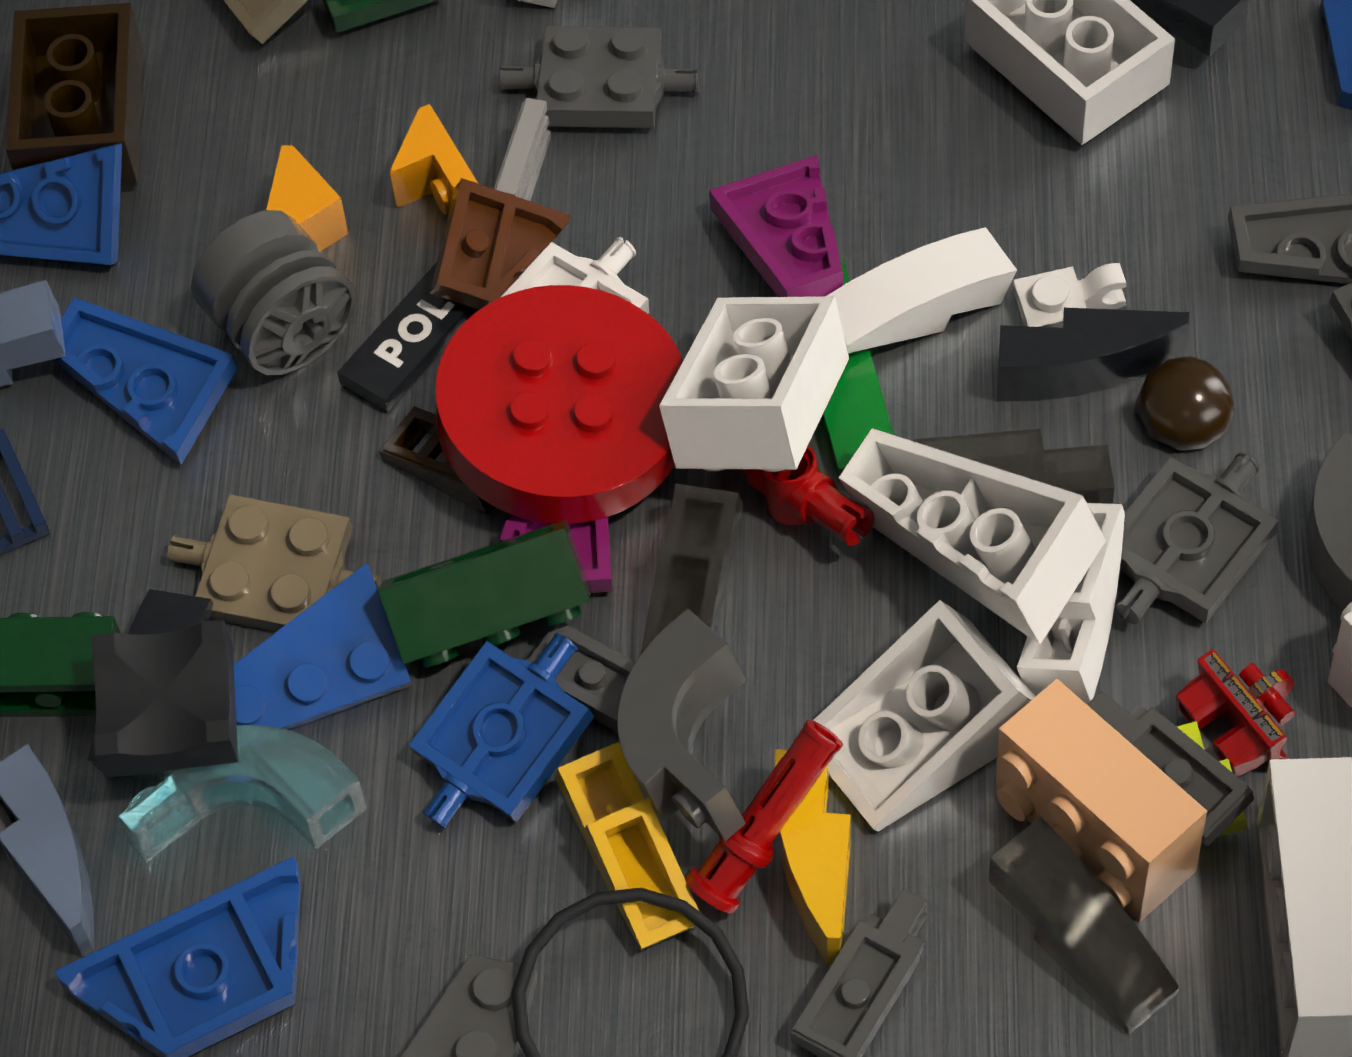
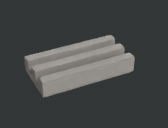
(525, 151)

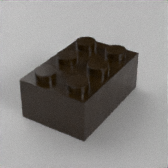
(75, 85)

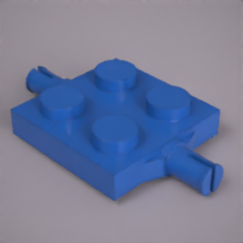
(501, 731)

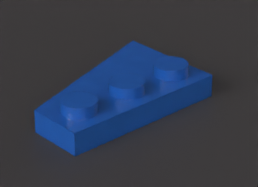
(146, 373)
(322, 660)

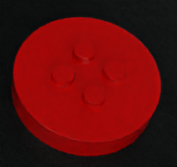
(557, 403)

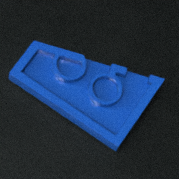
(63, 208)

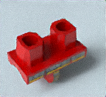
(1220, 692)

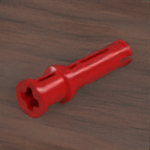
(737, 859)

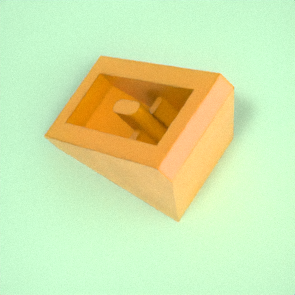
(307, 198)

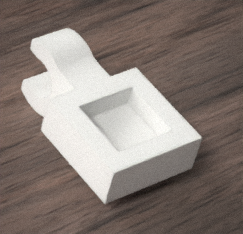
(1045, 295)

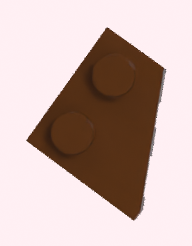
(490, 243)

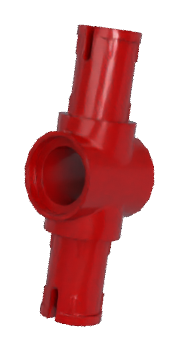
(811, 497)

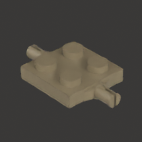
(267, 561)

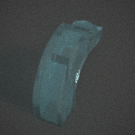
(273, 772)

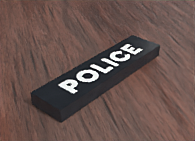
(403, 345)

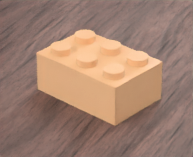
(1099, 797)

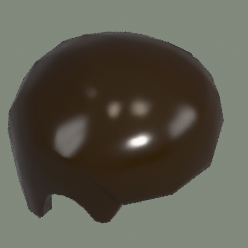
(1185, 403)

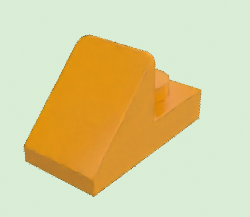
(427, 163)

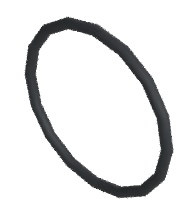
(626, 896)

